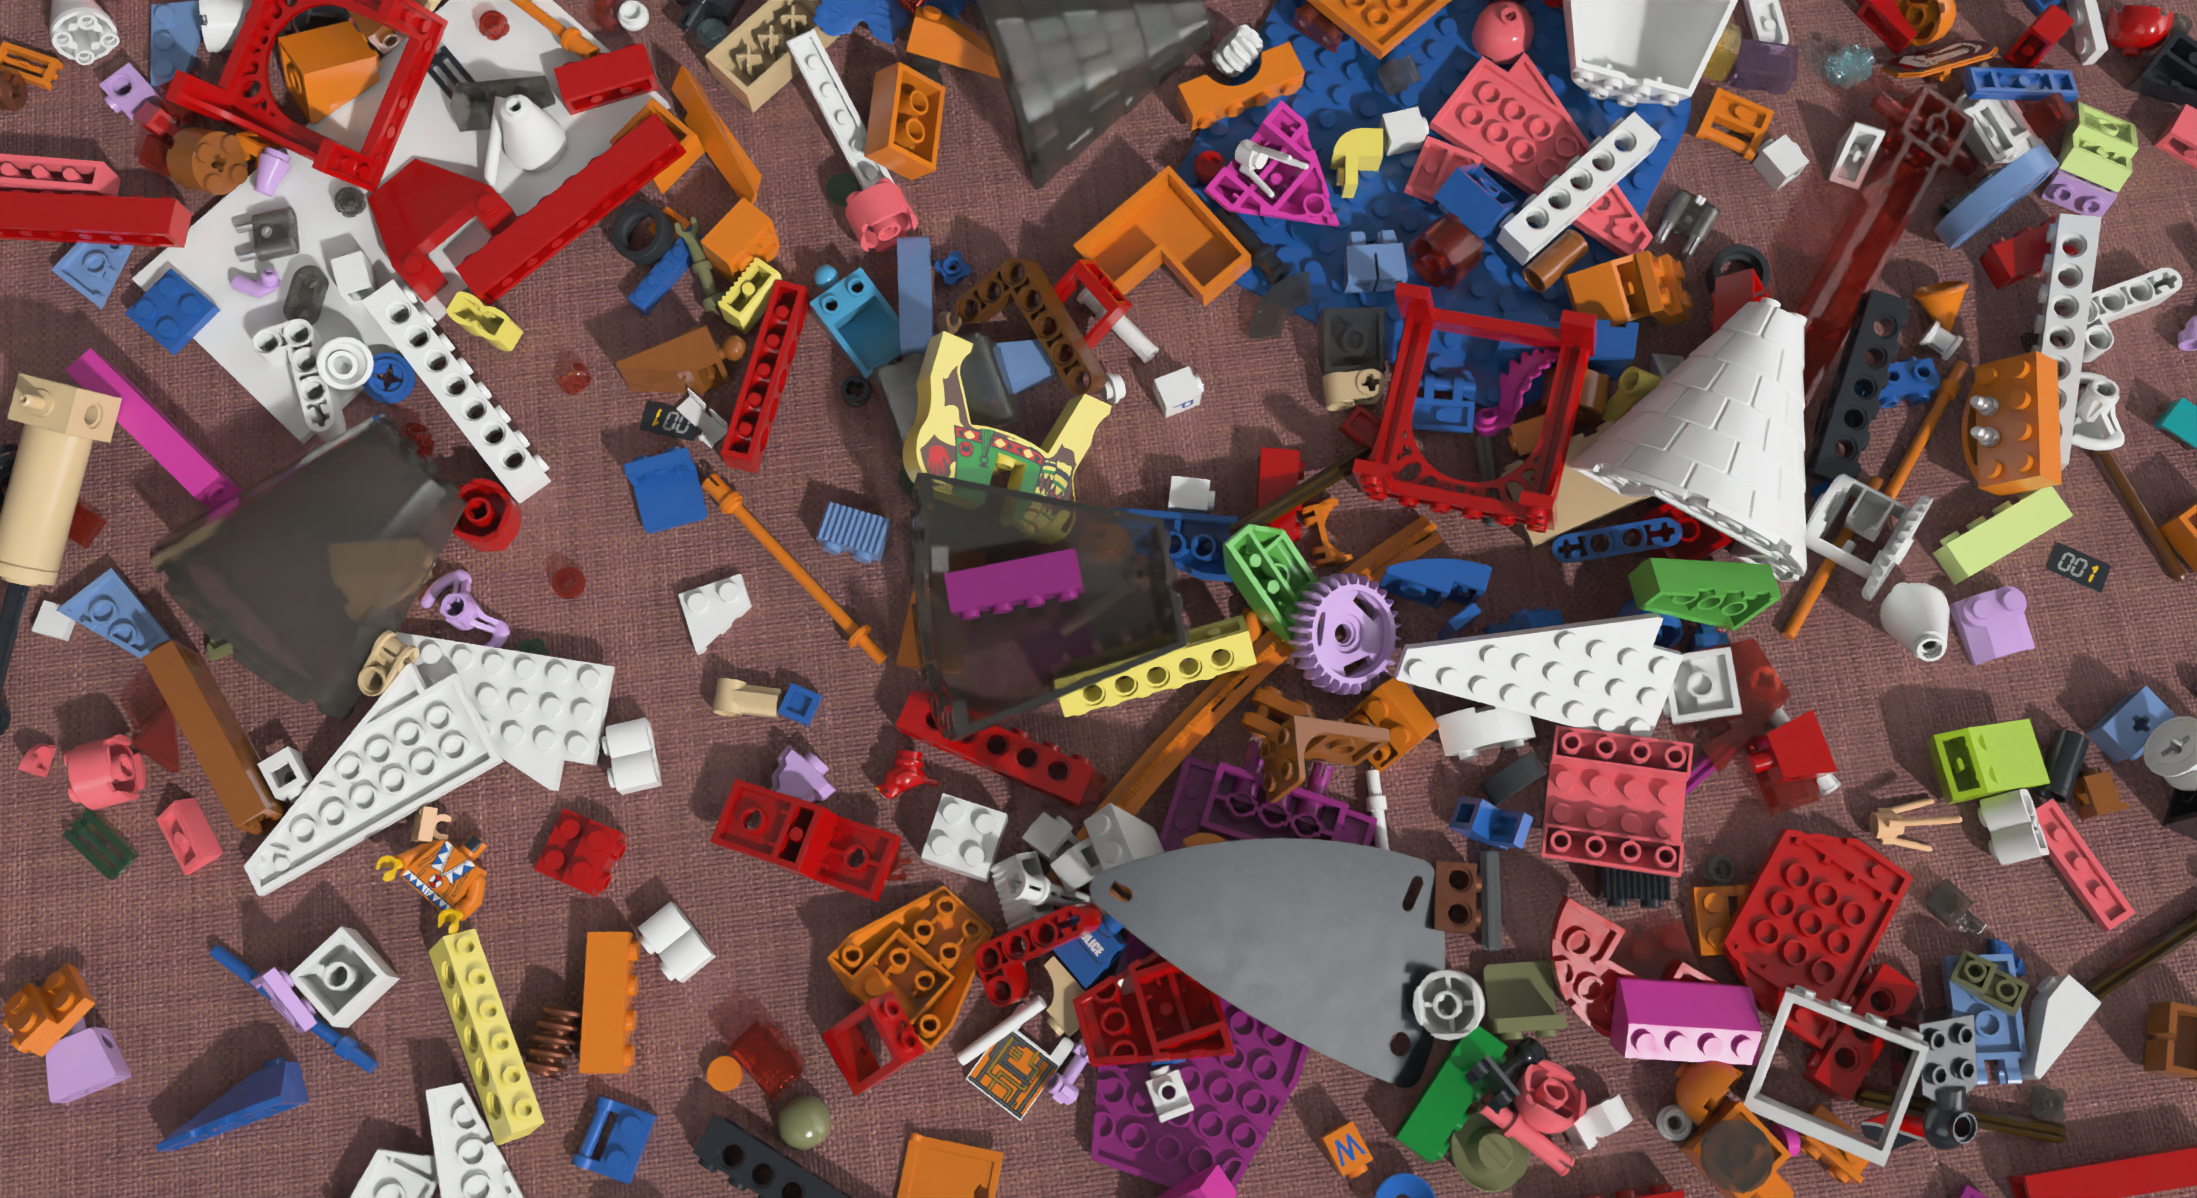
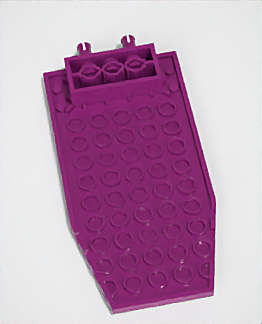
(1231, 1094)

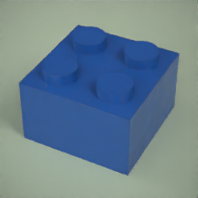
(1476, 200)

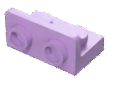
(2078, 193)

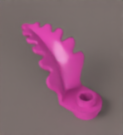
(1512, 387)

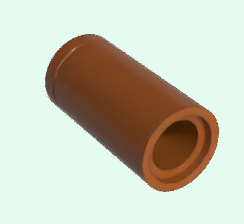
(1555, 260)

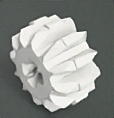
(1237, 51)

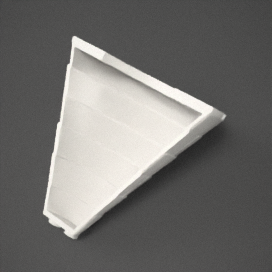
(1724, 439)

